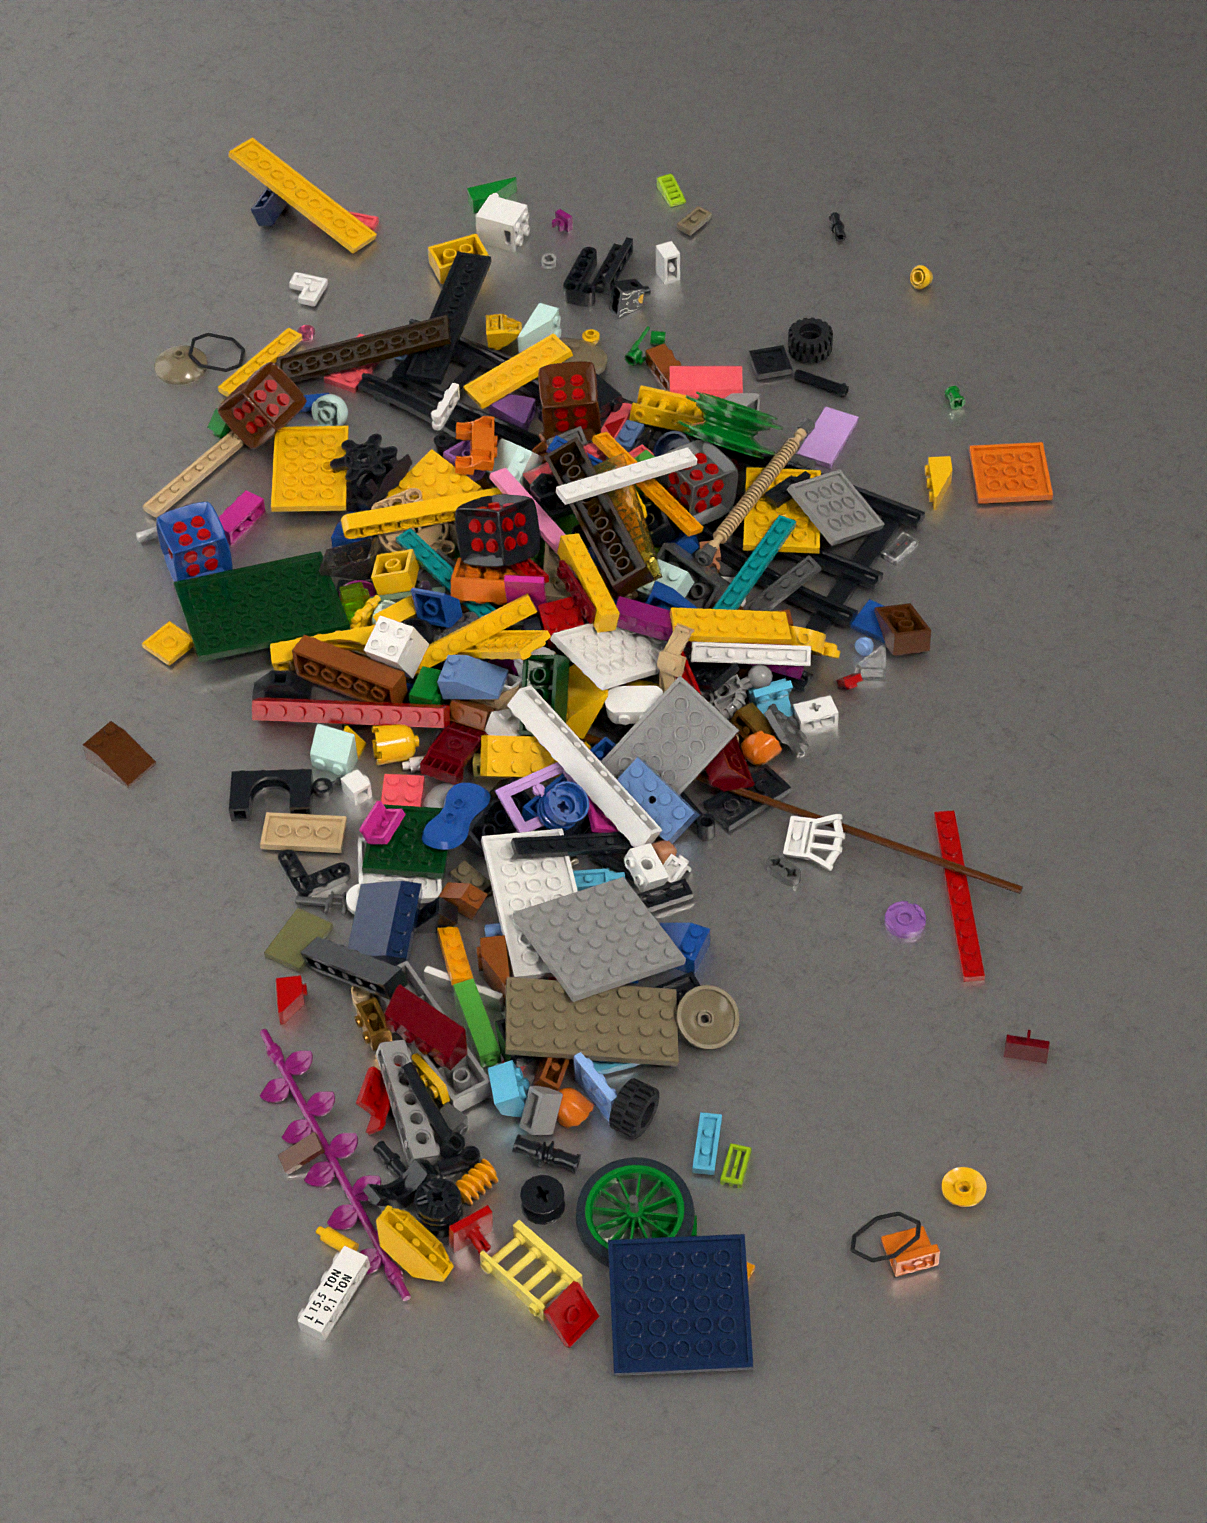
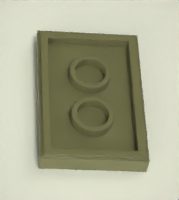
(295, 937)

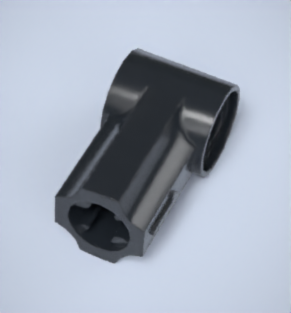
(459, 1163)

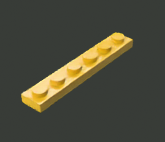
(277, 348)

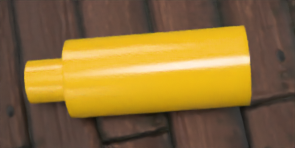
(335, 1239)

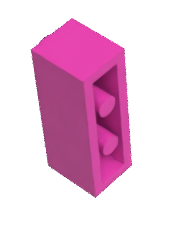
(241, 515)

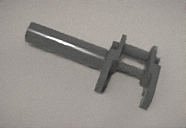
(327, 902)

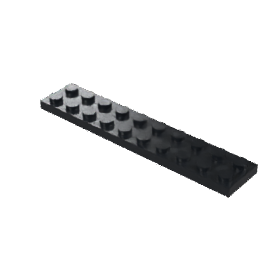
(457, 302)

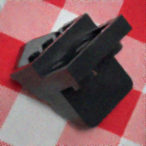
(543, 492)

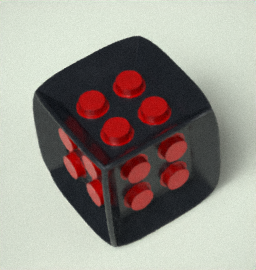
(497, 530)

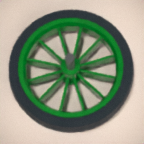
(634, 1214)

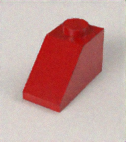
(290, 996)

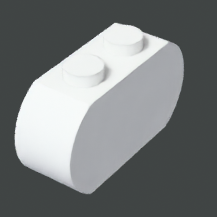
(630, 703)

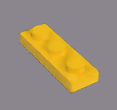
(431, 1079)

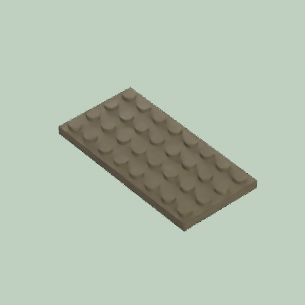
(610, 1026)

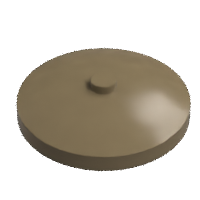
(586, 351)

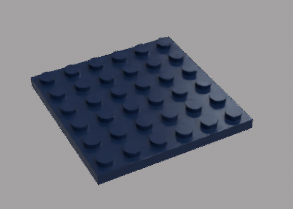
(680, 1305)

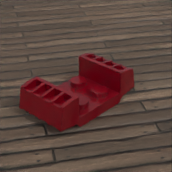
(451, 753)

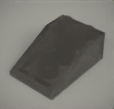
(352, 560)

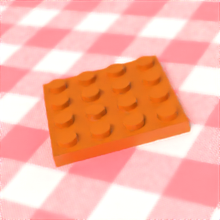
(1010, 472)

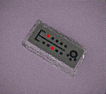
(899, 548)

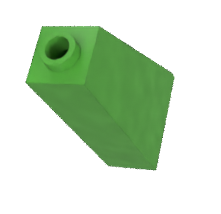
(476, 1023)

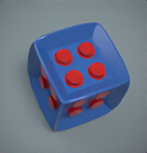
(193, 541)

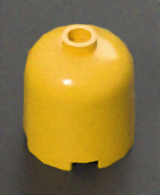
(393, 743)

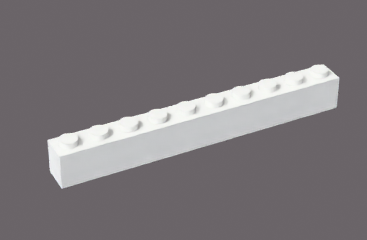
(584, 767)

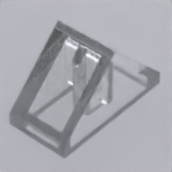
(873, 666)

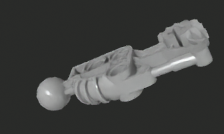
(727, 705)

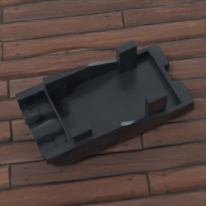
(375, 489)

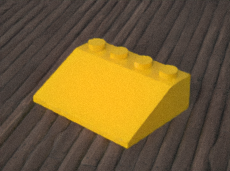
(583, 701)

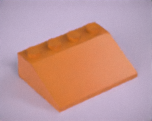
(479, 583)

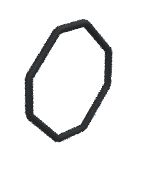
(213, 367)
(898, 1252)

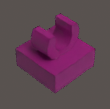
(563, 221)

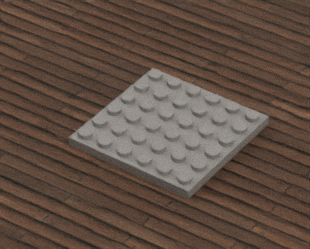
(598, 939)

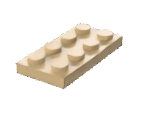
(303, 832)

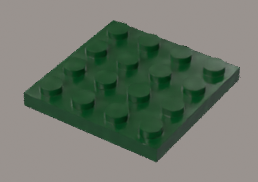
(406, 851)

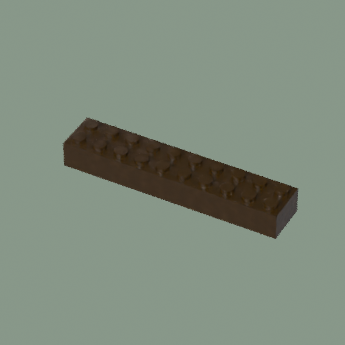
(601, 522)

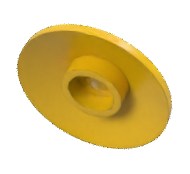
(965, 1179)

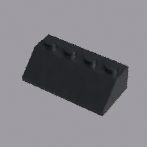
(493, 818)

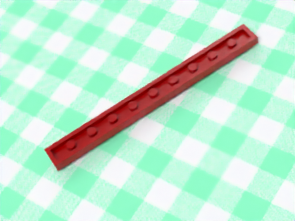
(959, 898)

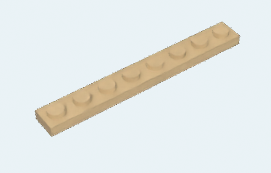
(193, 475)

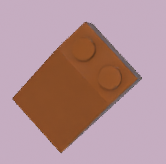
(494, 963)

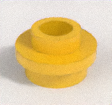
(591, 336)

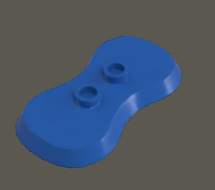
(452, 824)

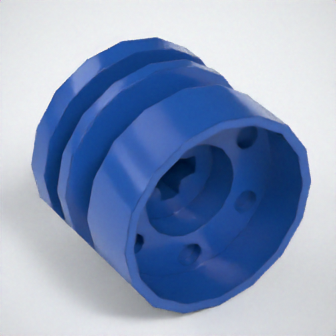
(568, 799)

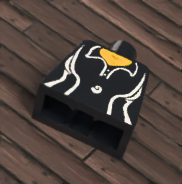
(627, 297)

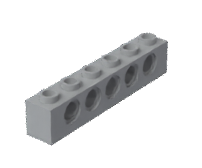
(387, 1055)

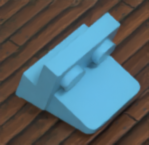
(775, 693)

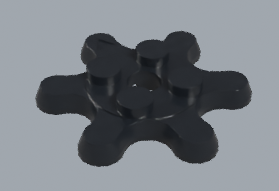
(356, 452)

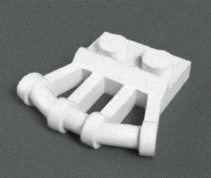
(802, 834)

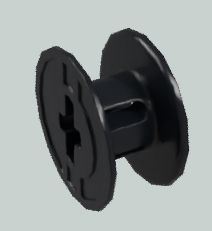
(552, 1194)

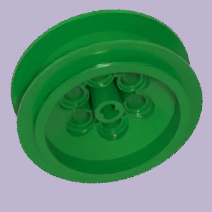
(730, 424)

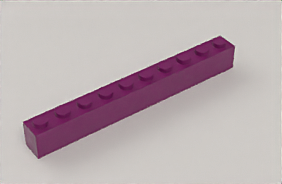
(657, 624)

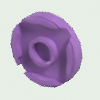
(905, 919)

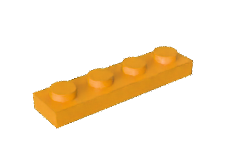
(454, 954)

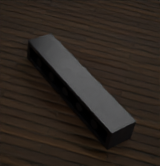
(353, 967)

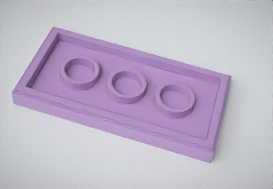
(828, 436)

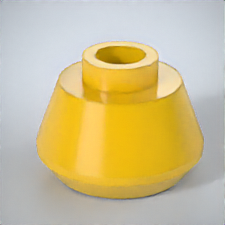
(921, 277)

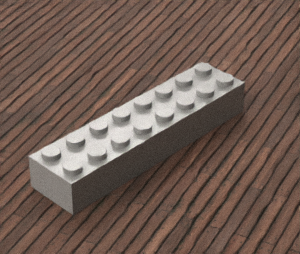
(467, 1081)

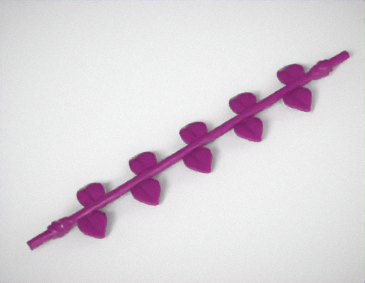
(341, 1146)

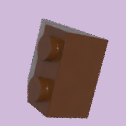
(903, 629)
(118, 754)

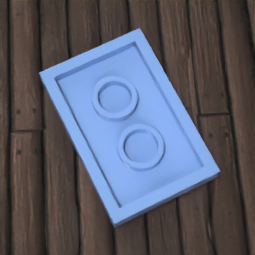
(594, 1084)

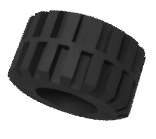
(810, 340)
(634, 1108)

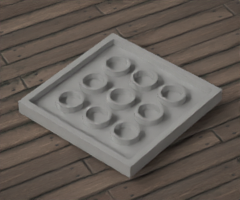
(835, 507)

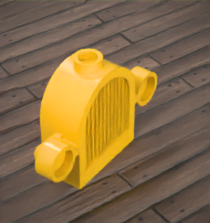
(815, 639)

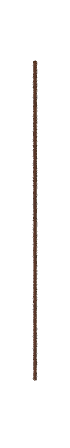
(849, 829)

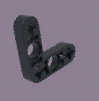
(310, 881)

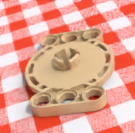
(430, 534)

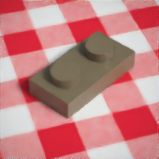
(694, 220)
(467, 874)

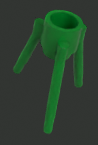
(635, 354)

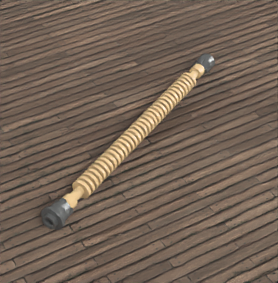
(753, 494)

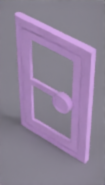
(534, 779)

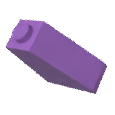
(514, 410)

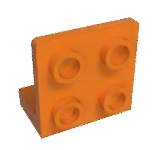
(916, 1257)

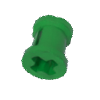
(954, 397)

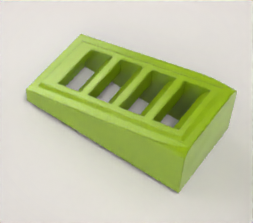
(669, 189)

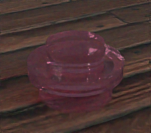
(307, 332)

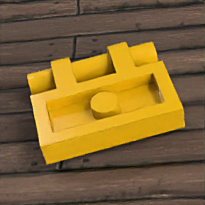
(363, 616)

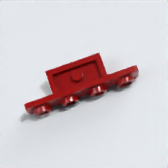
(374, 1099)

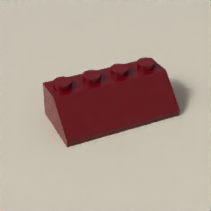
(729, 769)
(426, 1028)

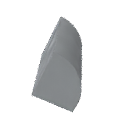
(541, 1110)

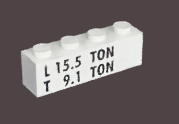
(333, 1293)

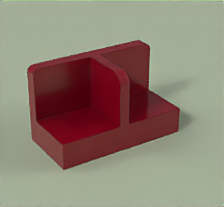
(1026, 1048)

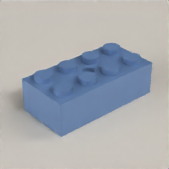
(669, 810)

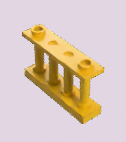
(664, 409)

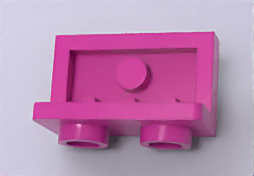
(381, 824)

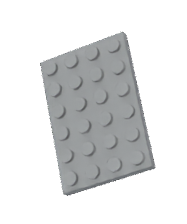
(674, 737)

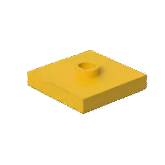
(168, 643)

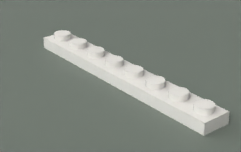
(626, 476)

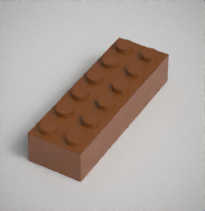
(340, 668)

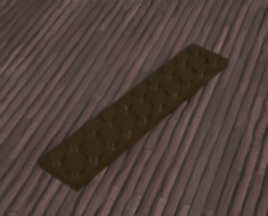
(366, 349)

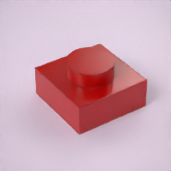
(849, 681)

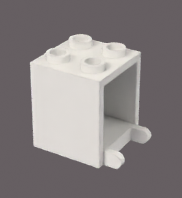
(502, 223)
(396, 646)

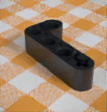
(576, 286)

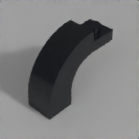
(401, 1191)

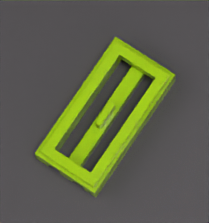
(731, 1180)

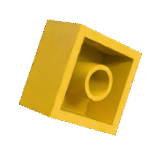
(395, 572)

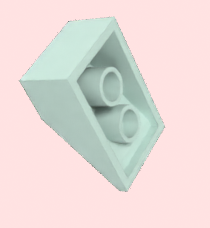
(541, 324)
(516, 461)

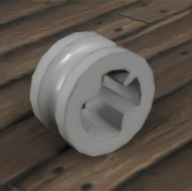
(549, 257)

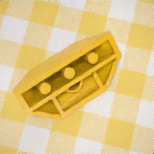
(501, 330)
(412, 1245)

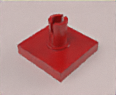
(472, 1231)
(571, 1314)

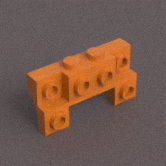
(482, 445)

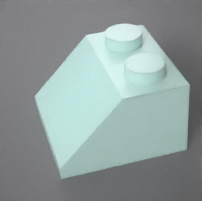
(333, 750)

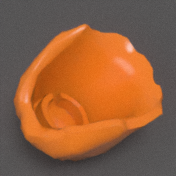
(760, 748)
(573, 1108)

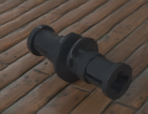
(546, 1153)

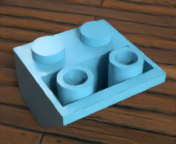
(509, 1088)

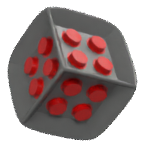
(706, 488)

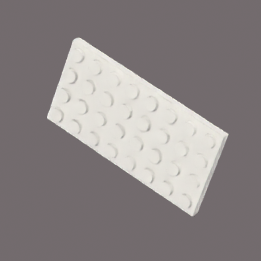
(612, 656)
(522, 885)

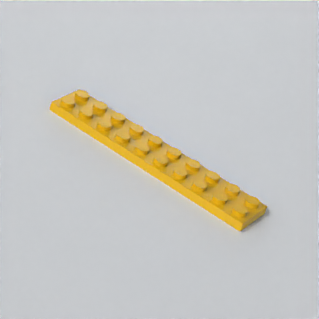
(302, 195)

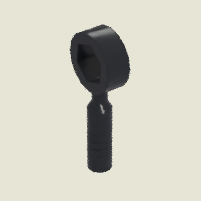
(325, 781)

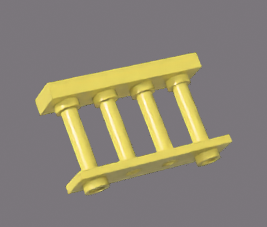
(537, 1250)

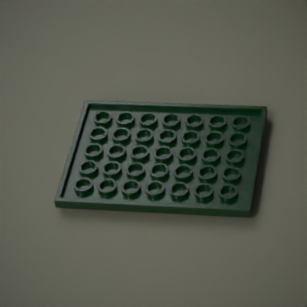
(259, 606)

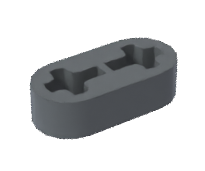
(783, 870)

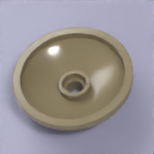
(177, 367)
(719, 1010)

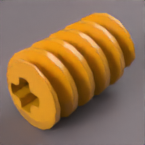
(476, 1180)

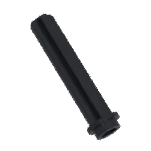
(832, 386)

